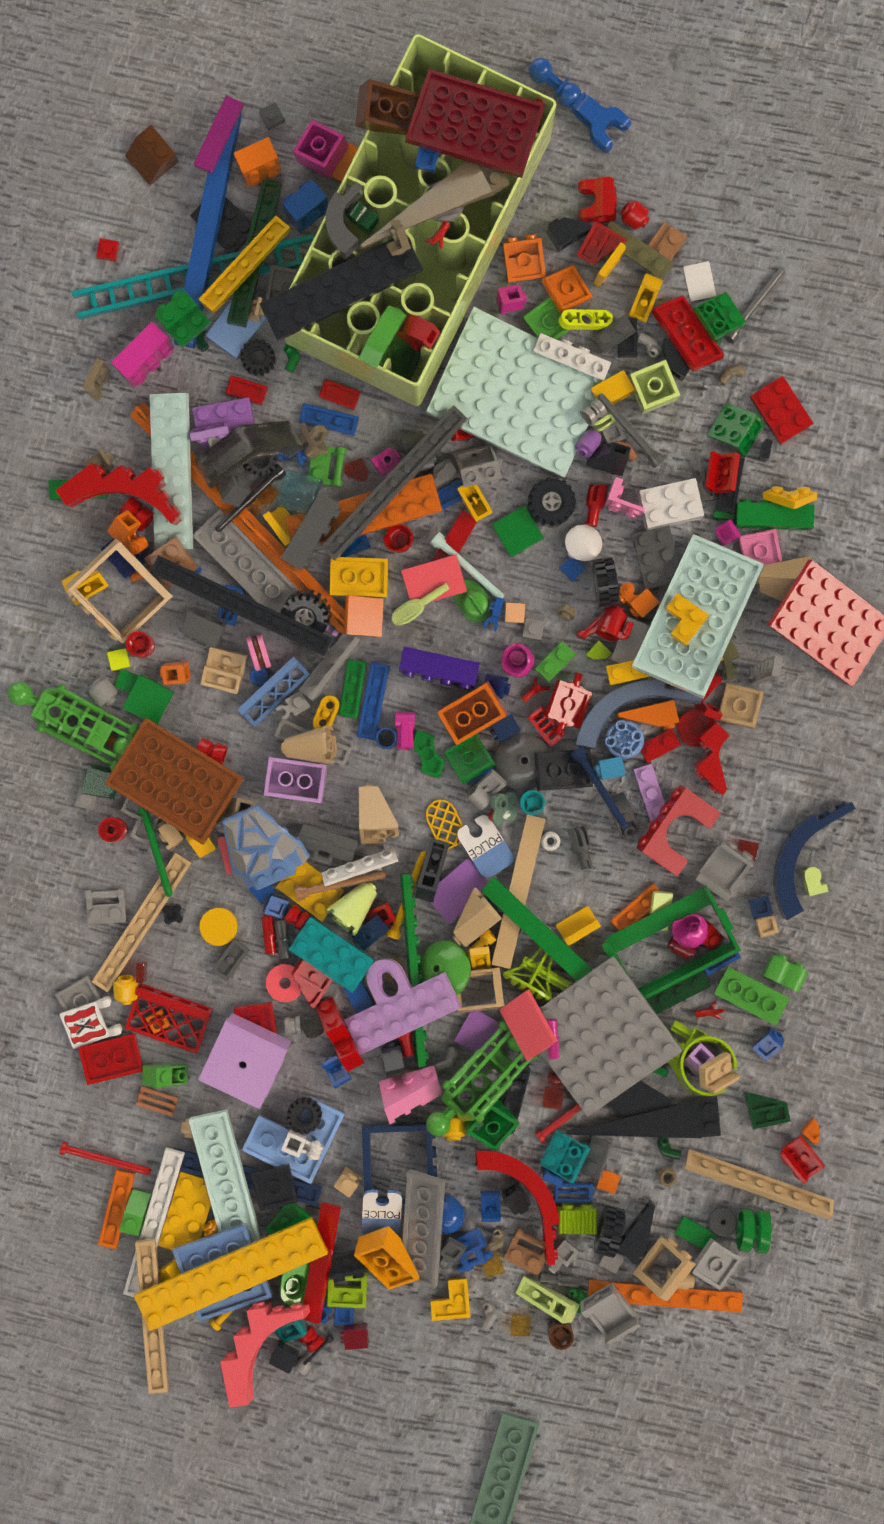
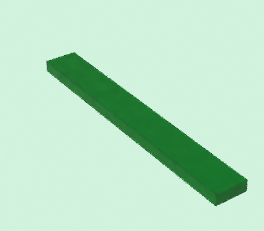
(535, 929)

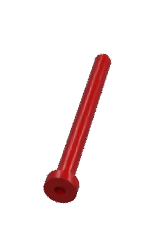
(558, 1122)
(65, 1148)

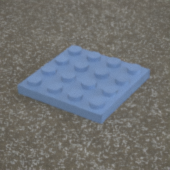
(214, 1246)

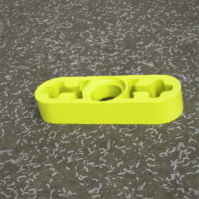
(578, 324)

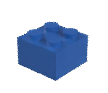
(305, 205)

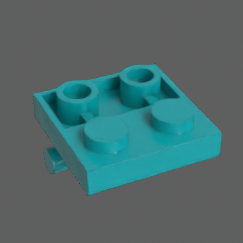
(565, 1156)

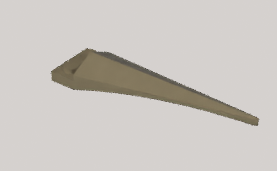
(460, 188)

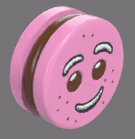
(258, 652)

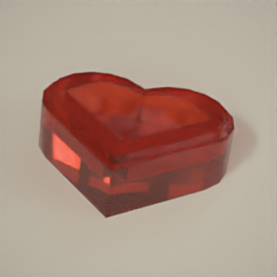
(357, 470)

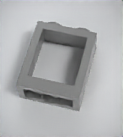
(468, 465)

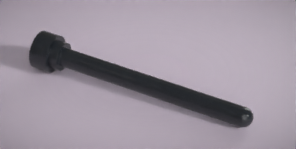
(276, 474)

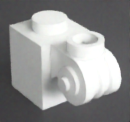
(298, 1143)

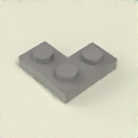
(138, 832)

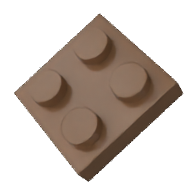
(175, 552)

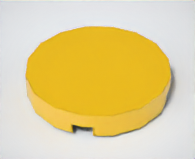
(218, 926)

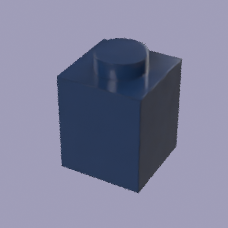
(504, 728)

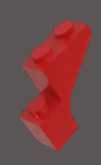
(709, 765)
(339, 1034)

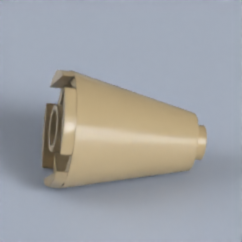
(311, 746)

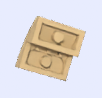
(224, 669)

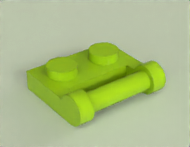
(348, 1295)

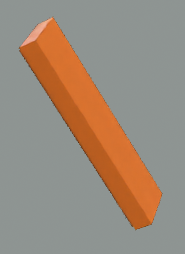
(116, 1207)

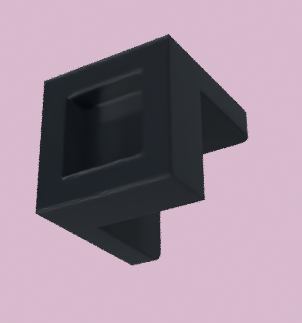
(284, 1357)

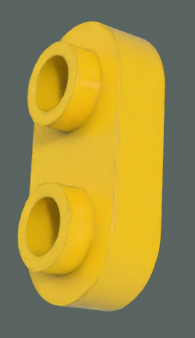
(325, 713)

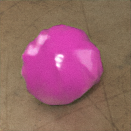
(517, 660)
(690, 930)

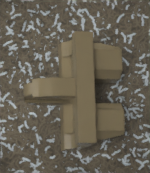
(312, 437)

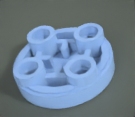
(624, 739)

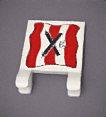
(87, 1024)

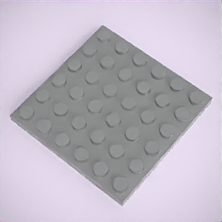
(606, 1036)

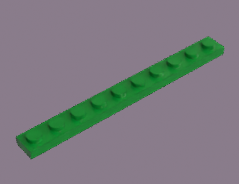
(413, 959)

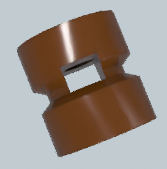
(560, 1334)

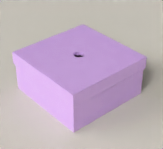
(245, 1060)

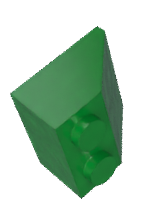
(495, 1127)

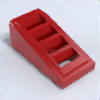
(541, 730)

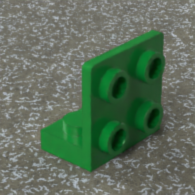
(736, 428)

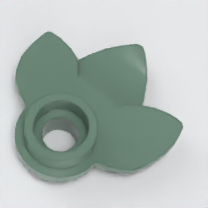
(504, 807)

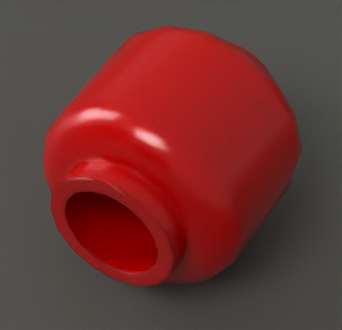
(635, 215)

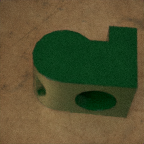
(363, 217)

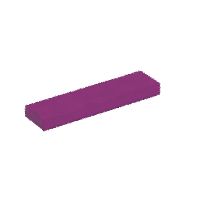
(218, 134)

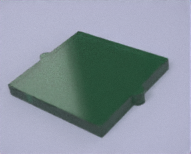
(95, 781)

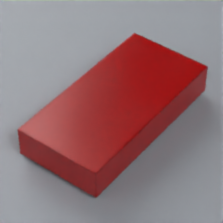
(244, 388)
(339, 394)

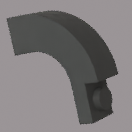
(340, 237)

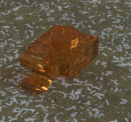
(264, 498)

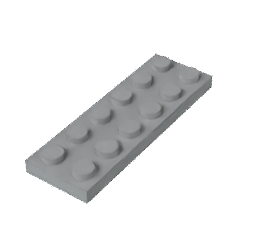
(245, 563)
(424, 1224)

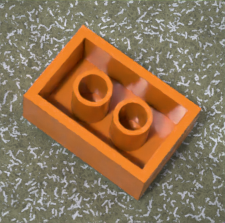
(472, 713)

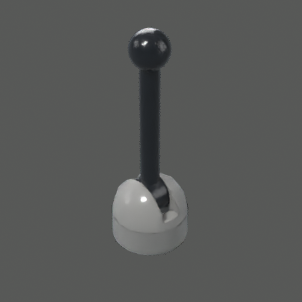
(303, 1365)

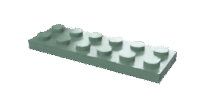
(505, 1470)

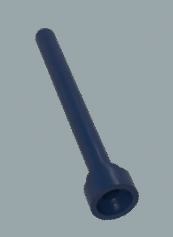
(580, 756)

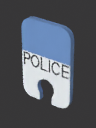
(487, 851)
(380, 1215)

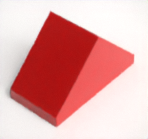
(383, 911)

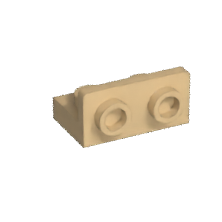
(717, 1073)

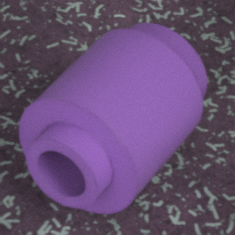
(588, 443)

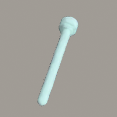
(439, 542)

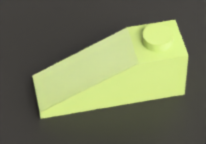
(548, 1300)

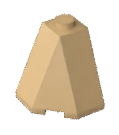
(779, 577)
(375, 816)
(475, 919)

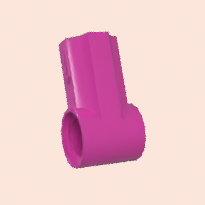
(405, 724)

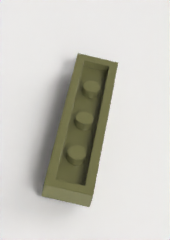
(643, 253)

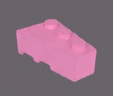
(408, 1091)

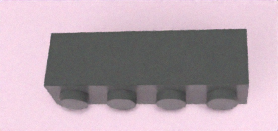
(311, 531)

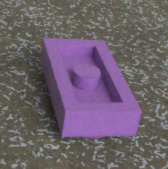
(202, 434)

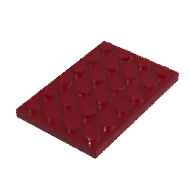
(475, 123)

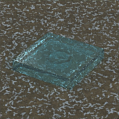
(298, 492)

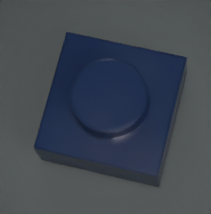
(760, 907)

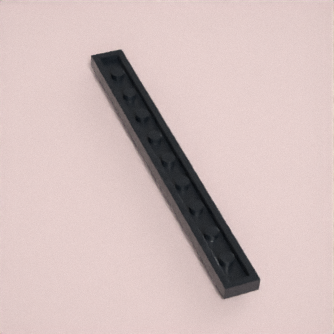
(241, 605)

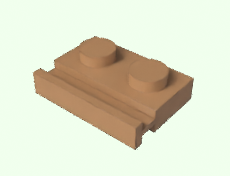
(667, 241)

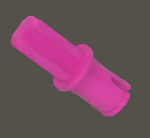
(553, 1051)

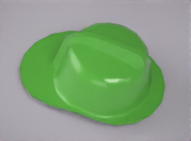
(474, 602)
(293, 1285)

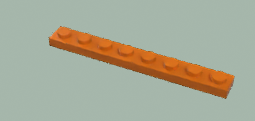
(692, 1298)

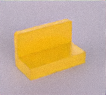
(614, 388)
(279, 525)
(577, 925)

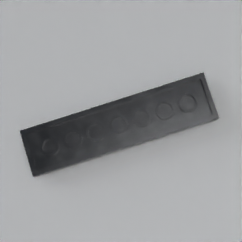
(338, 289)

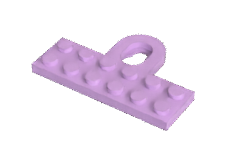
(403, 1012)

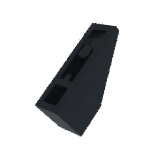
(432, 870)
(636, 1237)

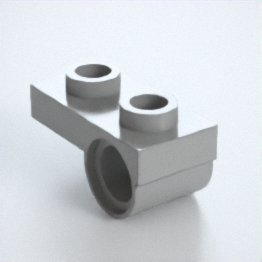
(483, 790)

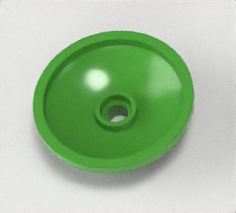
(450, 959)

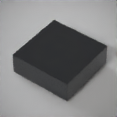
(765, 450)

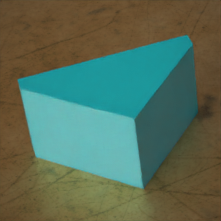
(292, 1330)

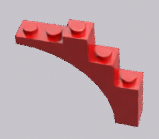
(146, 486)

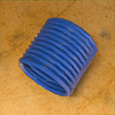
(377, 735)

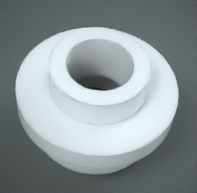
(555, 845)

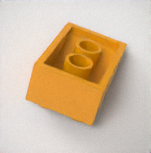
(386, 1258)

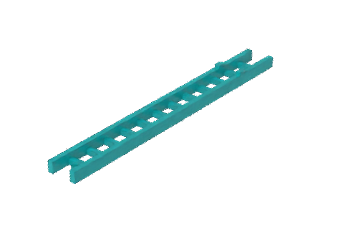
(169, 272)

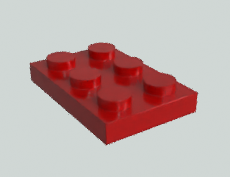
(781, 410)
(111, 1058)

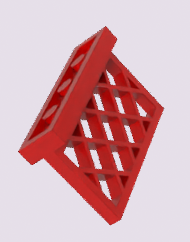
(173, 1002)

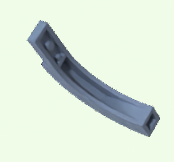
(621, 697)

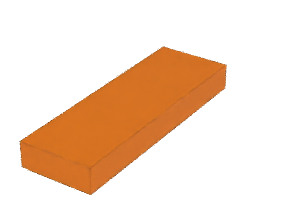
(635, 909)

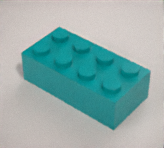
(332, 954)

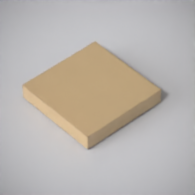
(741, 705)

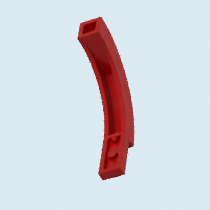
(549, 1215)

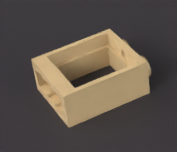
(495, 972)
(666, 1291)

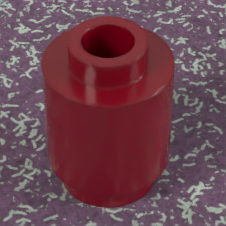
(684, 952)

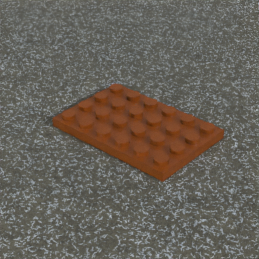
(174, 781)

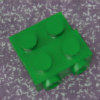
(182, 318)

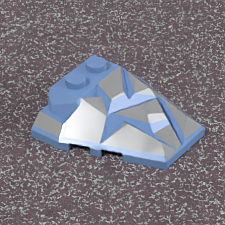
(261, 848)

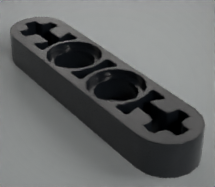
(517, 1098)

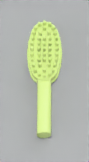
(414, 607)

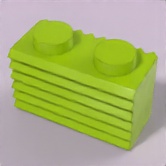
(577, 1219)

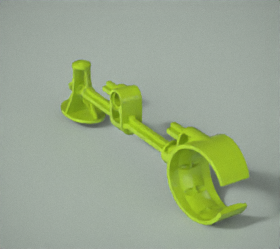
(691, 1036)

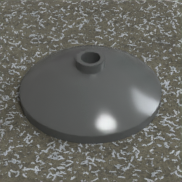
(508, 760)

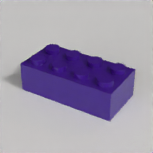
(438, 667)

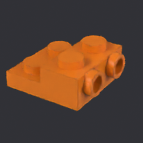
(524, 258)

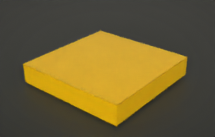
(610, 264)

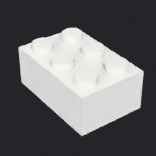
(670, 504)

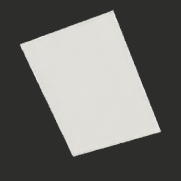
(699, 281)

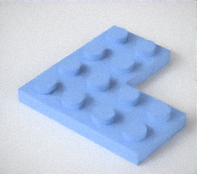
(268, 1139)

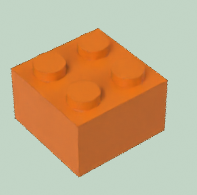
(257, 162)

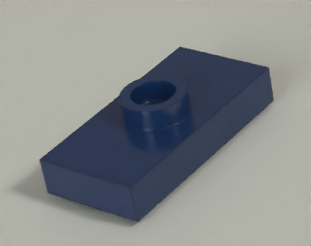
(370, 932)

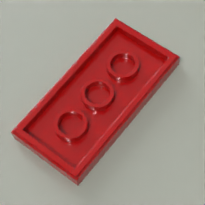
(687, 333)

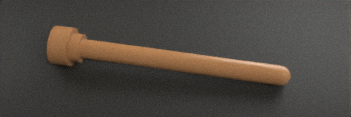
(303, 892)

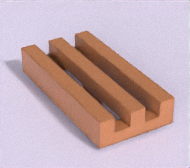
(156, 1108)

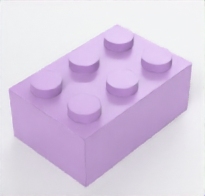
(295, 780)

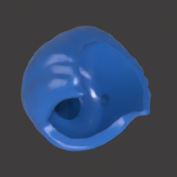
(452, 1215)

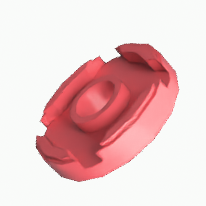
(276, 990)

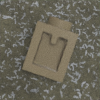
(400, 239)
(102, 458)

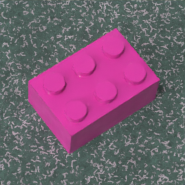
(143, 355)

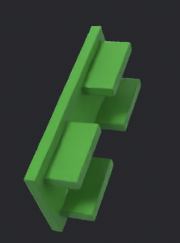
(751, 995)

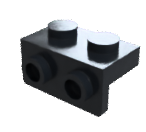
(345, 1265)

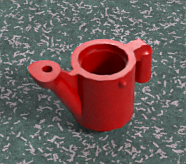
(609, 625)

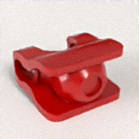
(605, 204)

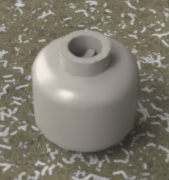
(103, 692)

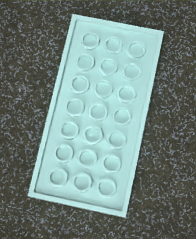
(719, 585)

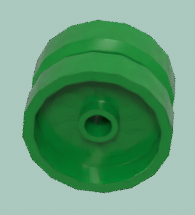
(753, 1231)

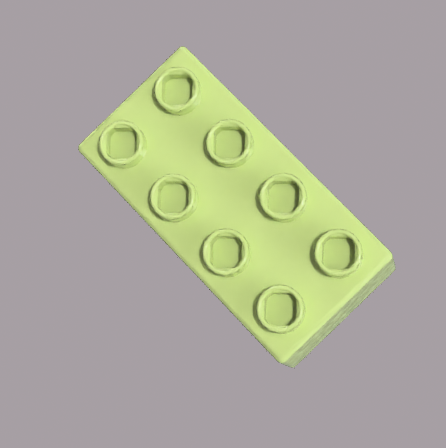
(449, 275)

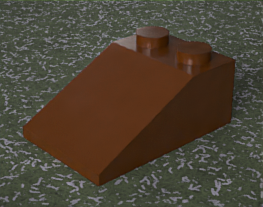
(385, 108)

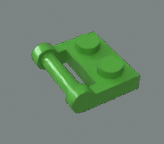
(321, 464)

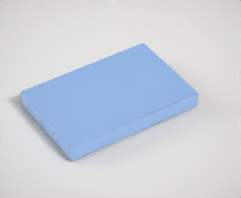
(232, 337)

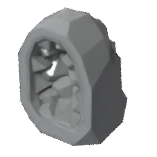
(444, 473)

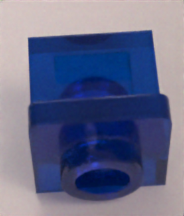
(499, 684)

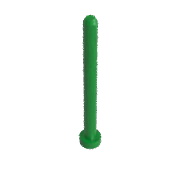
(156, 851)

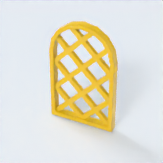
(443, 820)

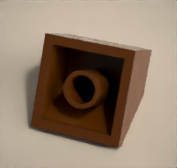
(151, 155)

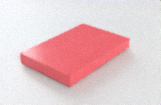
(427, 577)
(528, 1025)

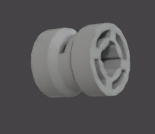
(593, 412)

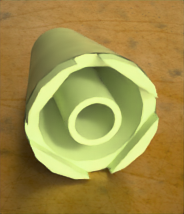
(353, 907)

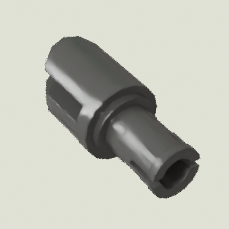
(581, 844)

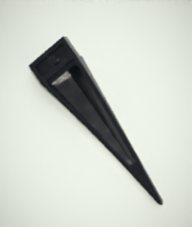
(682, 1120)

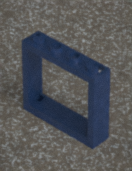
(367, 1129)

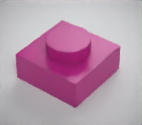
(727, 532)

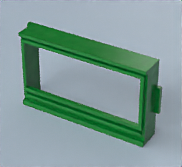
(663, 918)

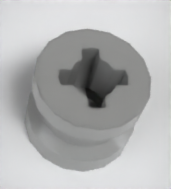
(292, 1025)

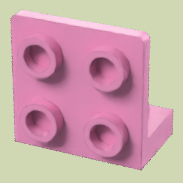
(615, 504)

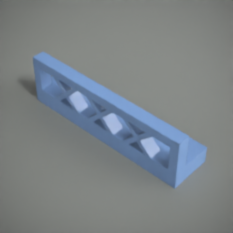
(269, 686)

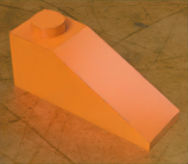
(655, 715)

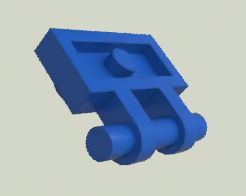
(474, 1243)

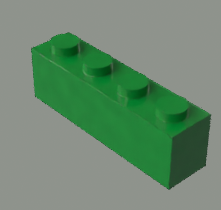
(773, 516)

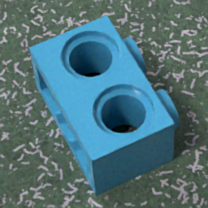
(609, 768)

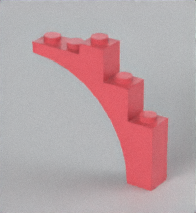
(239, 1364)

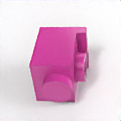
(510, 299)
(385, 468)

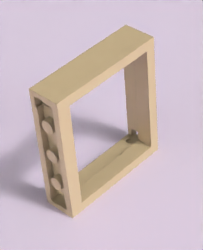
(101, 620)

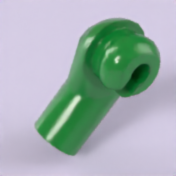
(293, 356)
(578, 1294)

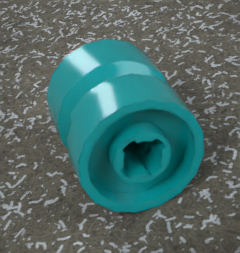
(532, 802)

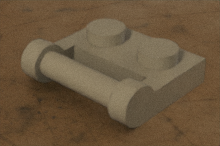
(96, 378)

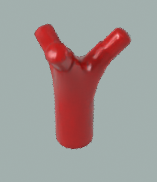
(438, 236)
(533, 690)
(710, 1011)

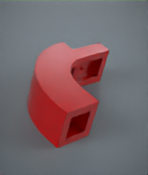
(418, 332)

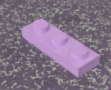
(649, 790)

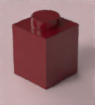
(355, 1336)

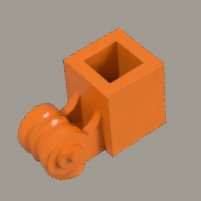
(124, 529)
(638, 604)

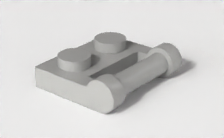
(106, 912)

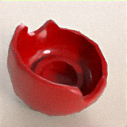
(398, 538)

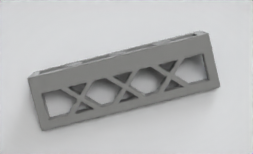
(329, 666)

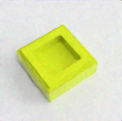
(118, 659)

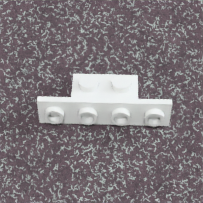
(576, 358)
(363, 866)

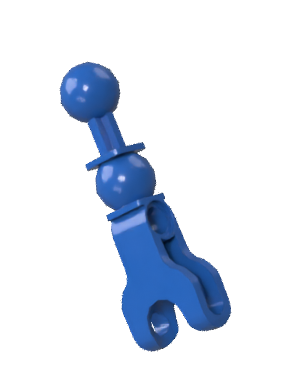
(582, 105)

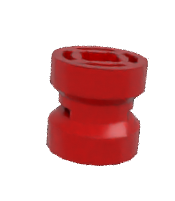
(293, 914)
(312, 1339)

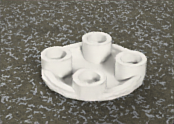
(583, 543)

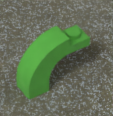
(382, 336)

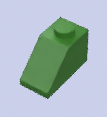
(135, 1212)

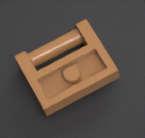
(524, 1256)

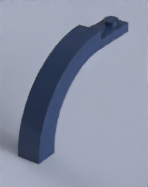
(788, 854)

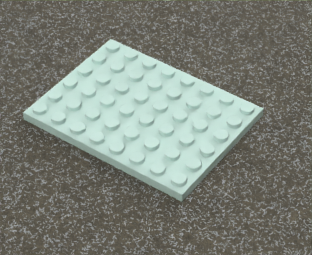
(514, 394)

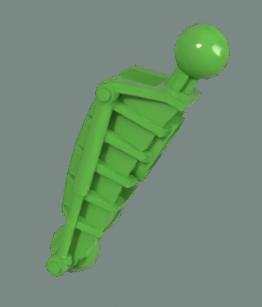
(21, 694)
(439, 1122)

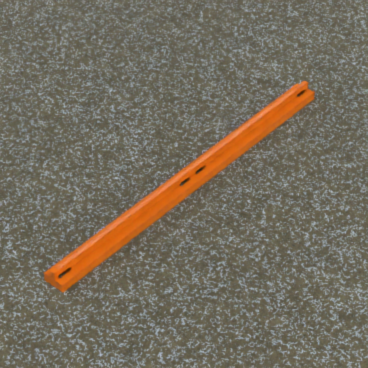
(258, 535)

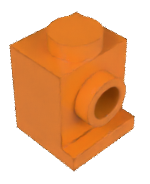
(168, 675)

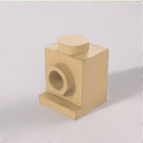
(170, 834)
(347, 1182)

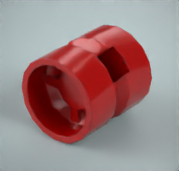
(142, 514)
(140, 644)
(216, 752)
(113, 829)

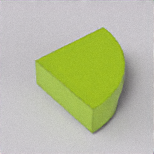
(599, 652)

